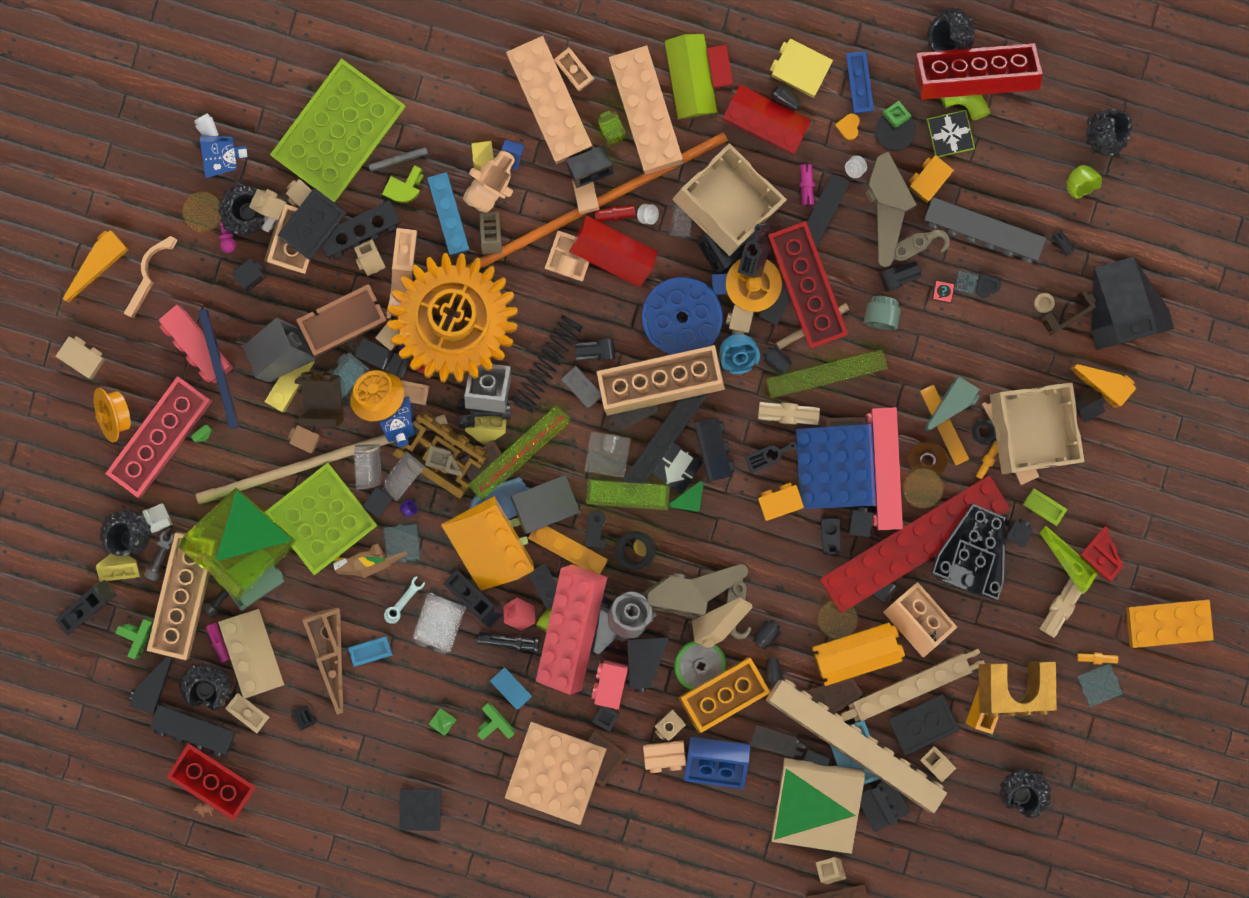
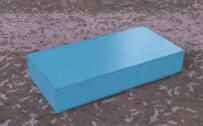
(370, 651)
(511, 688)

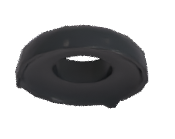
(991, 435)

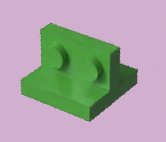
(138, 635)
(497, 721)

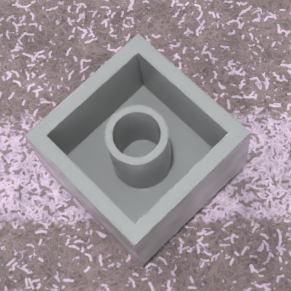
(489, 390)

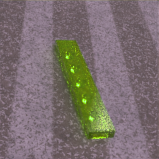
(826, 373)

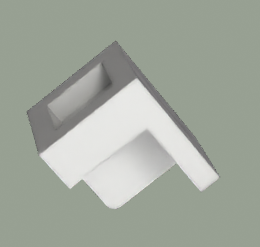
(157, 518)

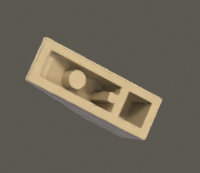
(719, 623)

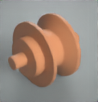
(203, 808)

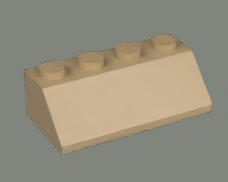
(251, 653)

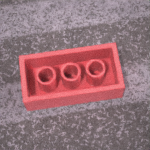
(191, 340)

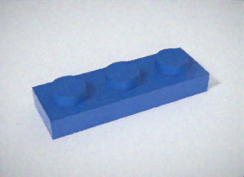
(859, 82)

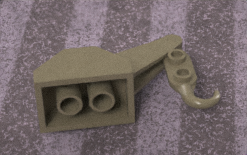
(892, 201)
(691, 596)

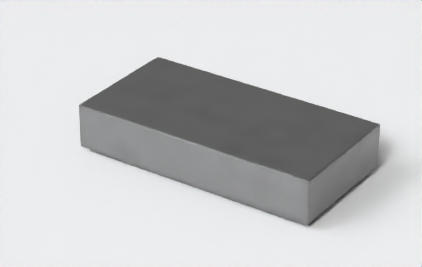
(581, 387)

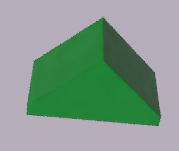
(690, 499)

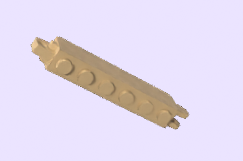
(911, 687)

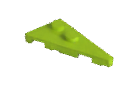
(1075, 566)

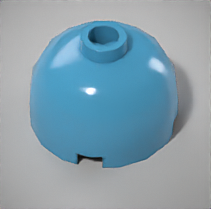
(739, 353)

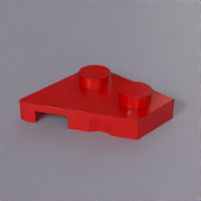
(1102, 555)

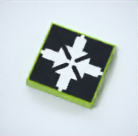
(950, 133)

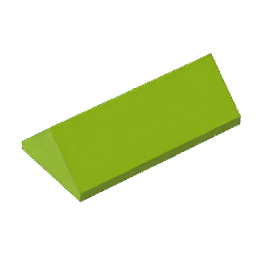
(690, 76)

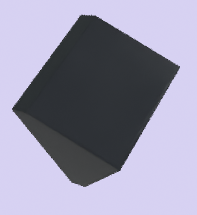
(303, 718)

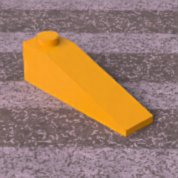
(101, 257)

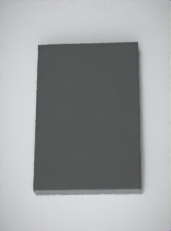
(545, 504)

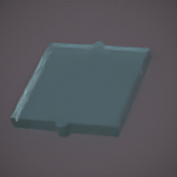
(402, 539)
(1099, 685)

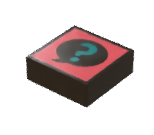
(943, 291)

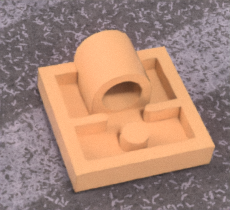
(563, 261)

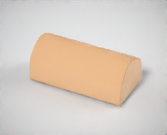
(574, 69)

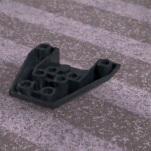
(1126, 305)
(974, 554)

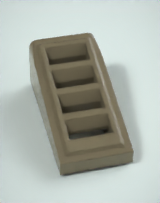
(493, 244)

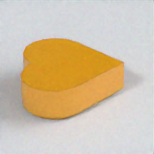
(848, 126)

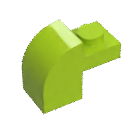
(404, 192)

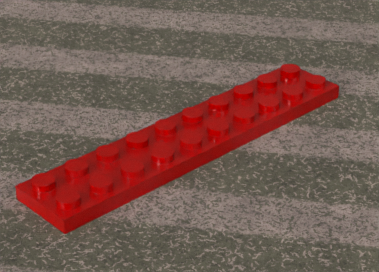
(907, 546)

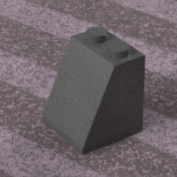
(277, 350)

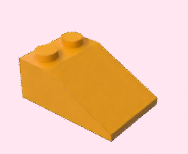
(1112, 386)

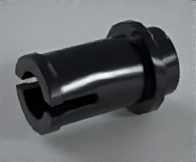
(1063, 243)

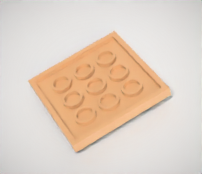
(555, 773)

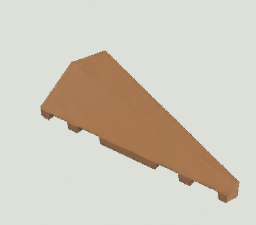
(325, 637)

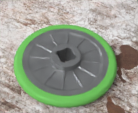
(687, 662)

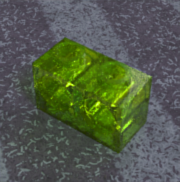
(611, 127)

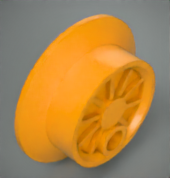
(754, 293)
(377, 395)
(111, 413)

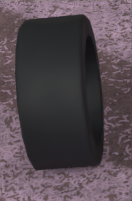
(620, 554)

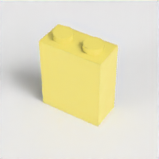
(800, 67)

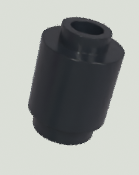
(777, 359)
(767, 634)

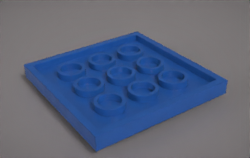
(836, 466)

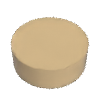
(1044, 303)

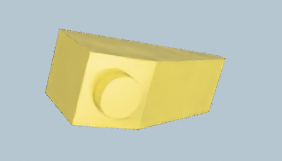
(285, 388)

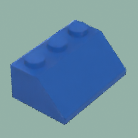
(717, 762)

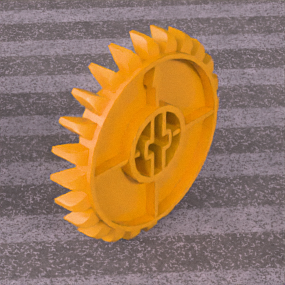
(450, 350)

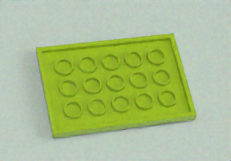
(338, 130)

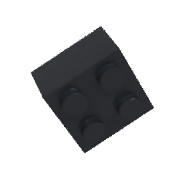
(420, 809)

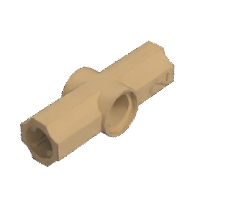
(788, 413)
(1061, 609)

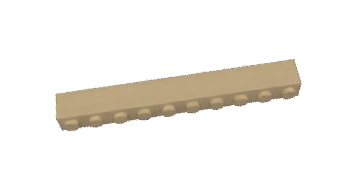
(856, 746)

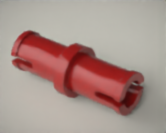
(614, 213)

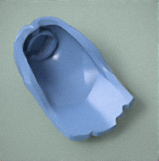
(503, 494)

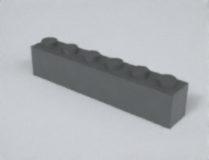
(984, 230)

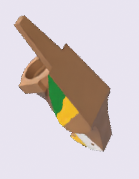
(366, 562)

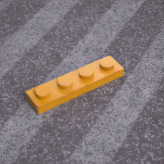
(568, 549)

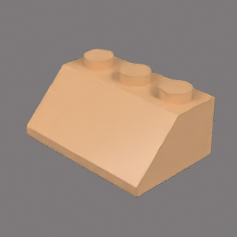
(281, 253)
(918, 617)

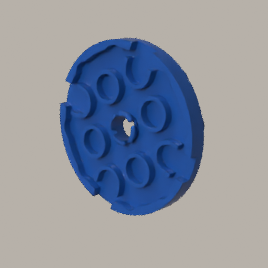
(687, 296)

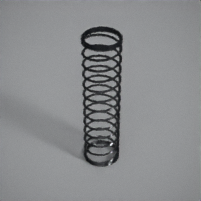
(576, 326)

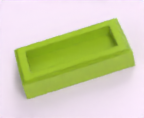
(1044, 507)

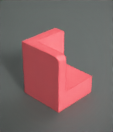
(519, 614)

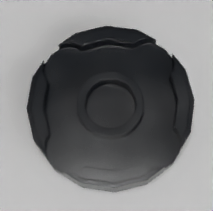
(897, 138)

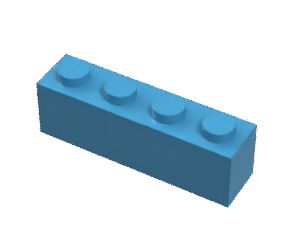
(448, 214)

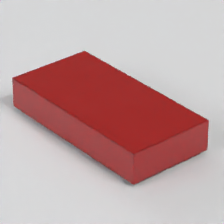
(719, 66)

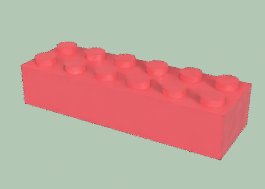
(159, 437)
(887, 468)
(571, 629)
(611, 683)

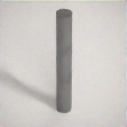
(398, 159)

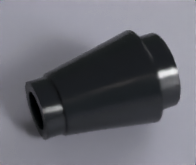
(785, 97)
(773, 673)

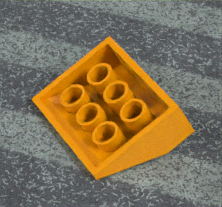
(488, 545)

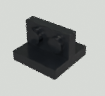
(883, 805)

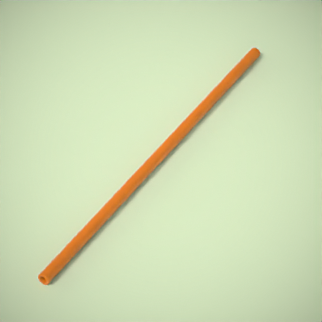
(602, 200)

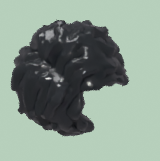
(951, 30)
(1108, 131)
(236, 213)
(125, 533)
(205, 685)
(1026, 791)

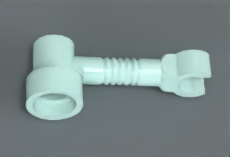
(401, 603)

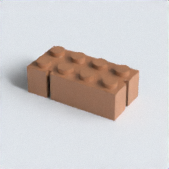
(342, 320)

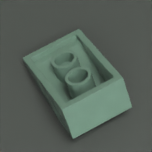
(957, 398)

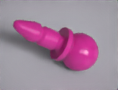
(227, 242)

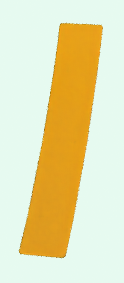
(945, 428)

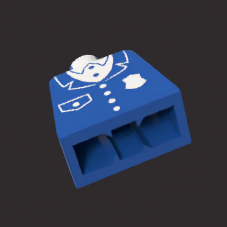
(220, 154)
(400, 424)

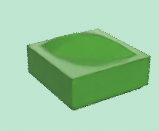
(896, 114)
(202, 434)
(442, 721)

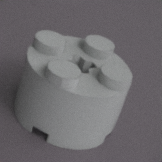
(632, 625)

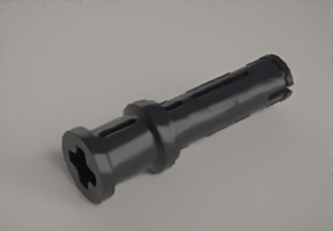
(519, 642)

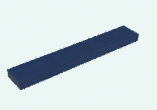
(218, 369)

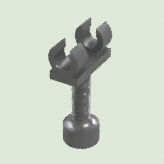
(165, 544)

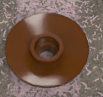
(918, 459)

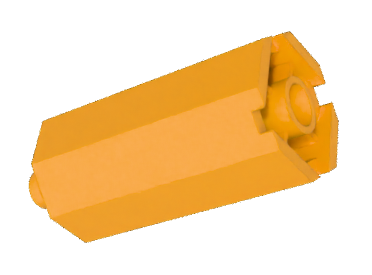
(858, 653)

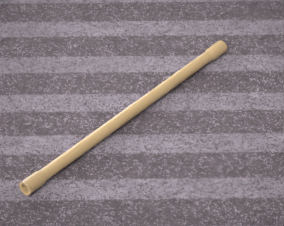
(213, 494)

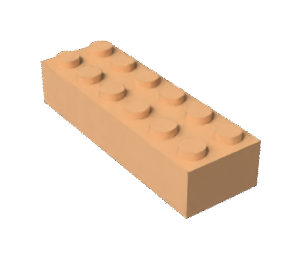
(549, 99)
(646, 110)
(660, 380)
(178, 605)

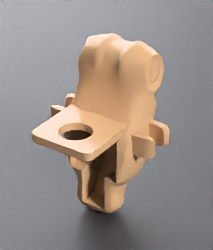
(490, 182)

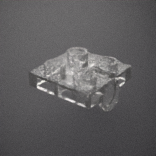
(607, 454)

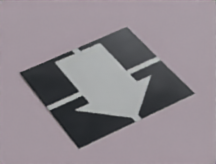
(677, 468)

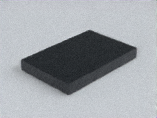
(311, 223)
(923, 724)

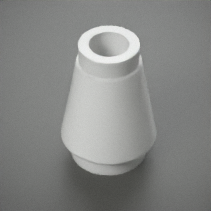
(206, 125)

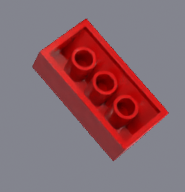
(766, 120)

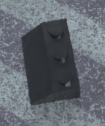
(714, 449)

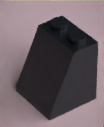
(643, 660)

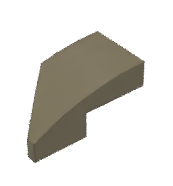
(442, 459)

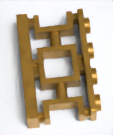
(453, 442)

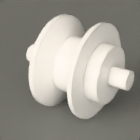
(856, 167)
(648, 214)

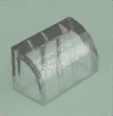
(680, 223)
(367, 466)
(402, 475)

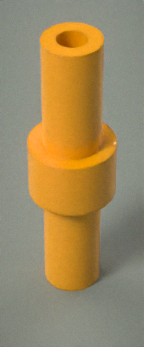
(988, 460)
(1097, 658)

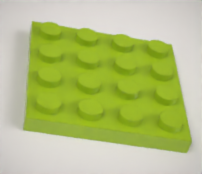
(322, 518)

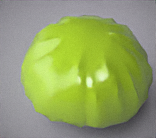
(1083, 181)

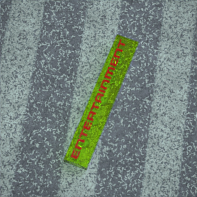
(519, 452)

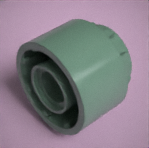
(882, 313)

